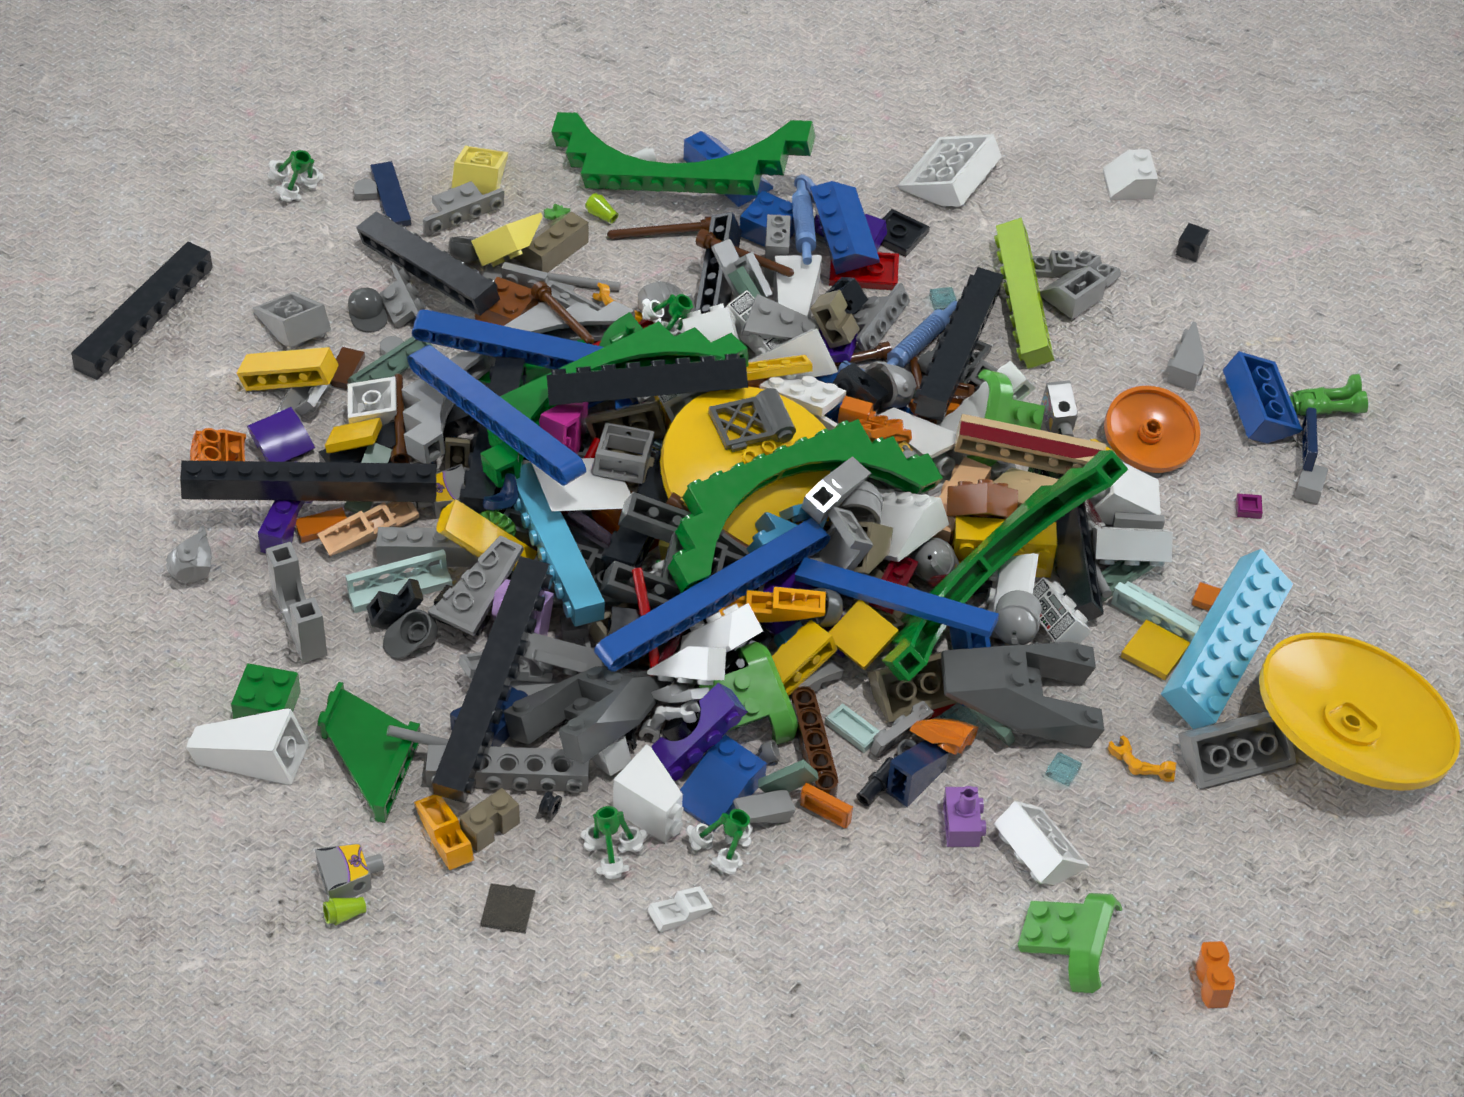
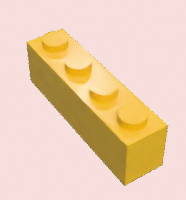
(287, 369)
(803, 655)

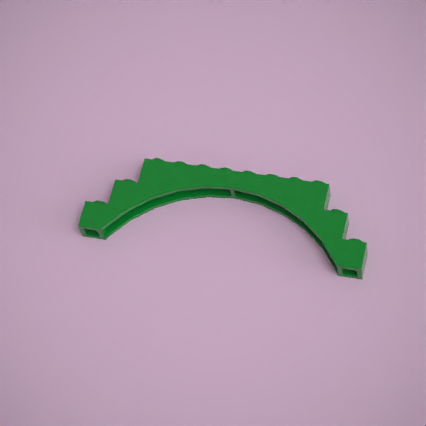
(731, 174)
(642, 346)
(717, 497)
(1039, 511)

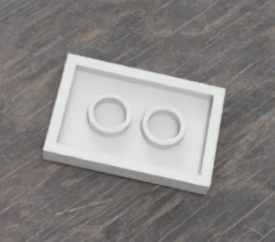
(807, 391)

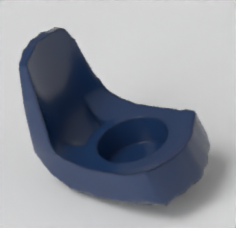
(505, 498)

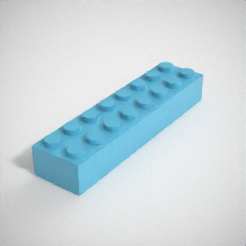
(1227, 639)

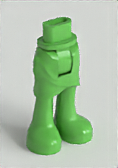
(1349, 398)

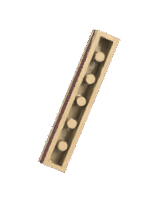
(1023, 445)

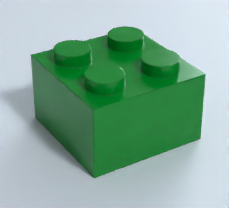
(265, 690)

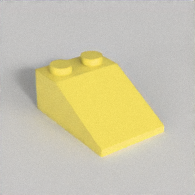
(481, 167)
(506, 240)

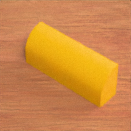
(473, 531)

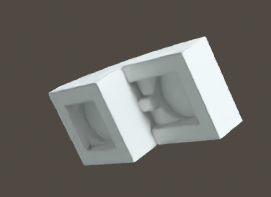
(683, 908)

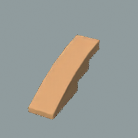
(364, 526)

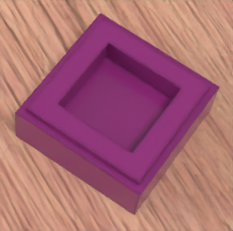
(1249, 506)

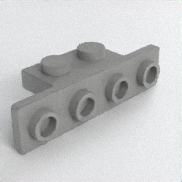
(460, 206)
(730, 261)
(520, 275)
(401, 298)
(879, 315)
(303, 399)
(556, 652)

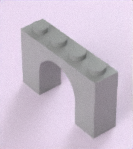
(300, 614)

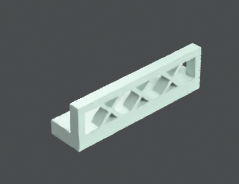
(430, 578)
(1147, 606)

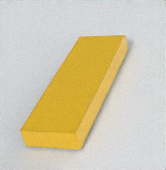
(778, 367)

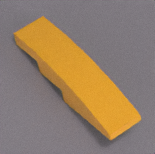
(783, 604)

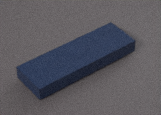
(1309, 439)

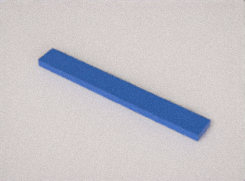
(897, 597)

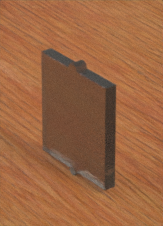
(508, 908)

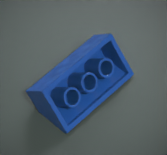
(706, 147)
(844, 226)
(1261, 398)

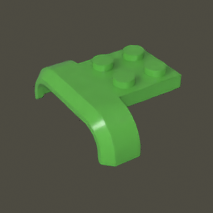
(1005, 409)
(761, 692)
(1071, 931)

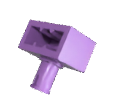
(963, 817)

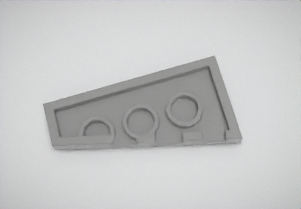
(473, 595)

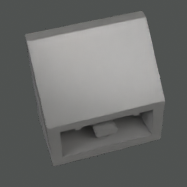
(1075, 291)

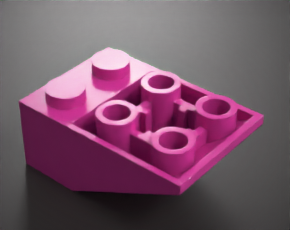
(566, 424)

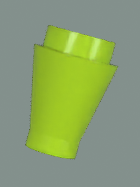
(599, 207)
(342, 909)

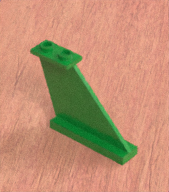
(362, 742)

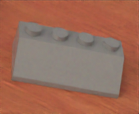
(1235, 749)

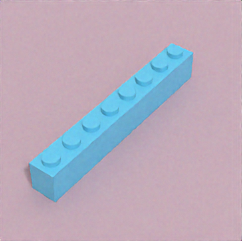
(558, 548)

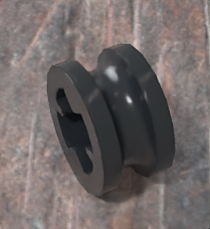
(550, 804)

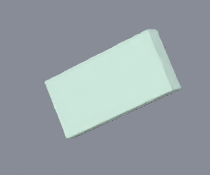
(852, 727)

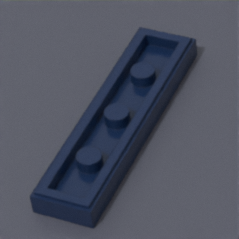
(390, 193)

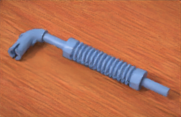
(804, 217)
(918, 338)

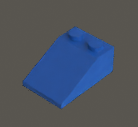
(720, 777)

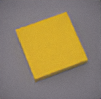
(353, 435)
(863, 634)
(1155, 649)

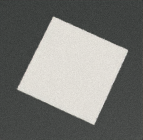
(585, 492)

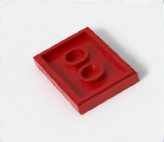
(875, 276)

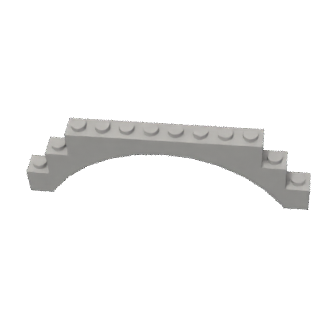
(429, 409)

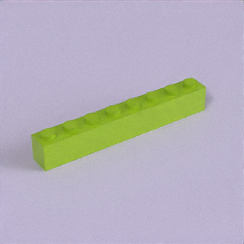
(1024, 294)

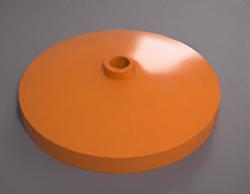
(1152, 429)

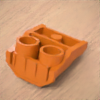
(880, 426)
(217, 445)
(948, 733)

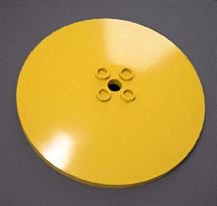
(696, 451)
(1399, 721)

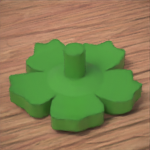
(555, 212)

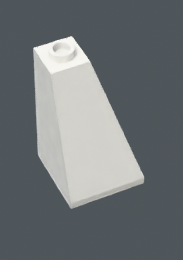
(802, 288)
(809, 344)
(933, 440)
(253, 745)

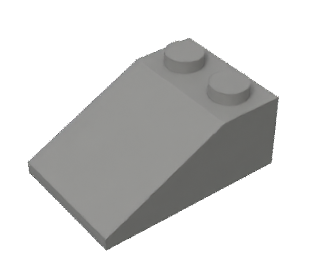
(294, 319)

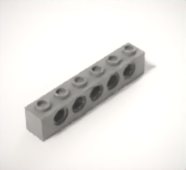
(527, 767)

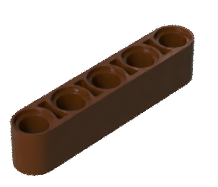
(813, 739)

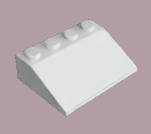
(952, 169)
(913, 520)

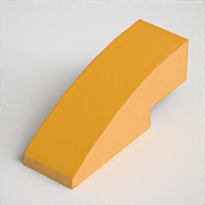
(444, 831)

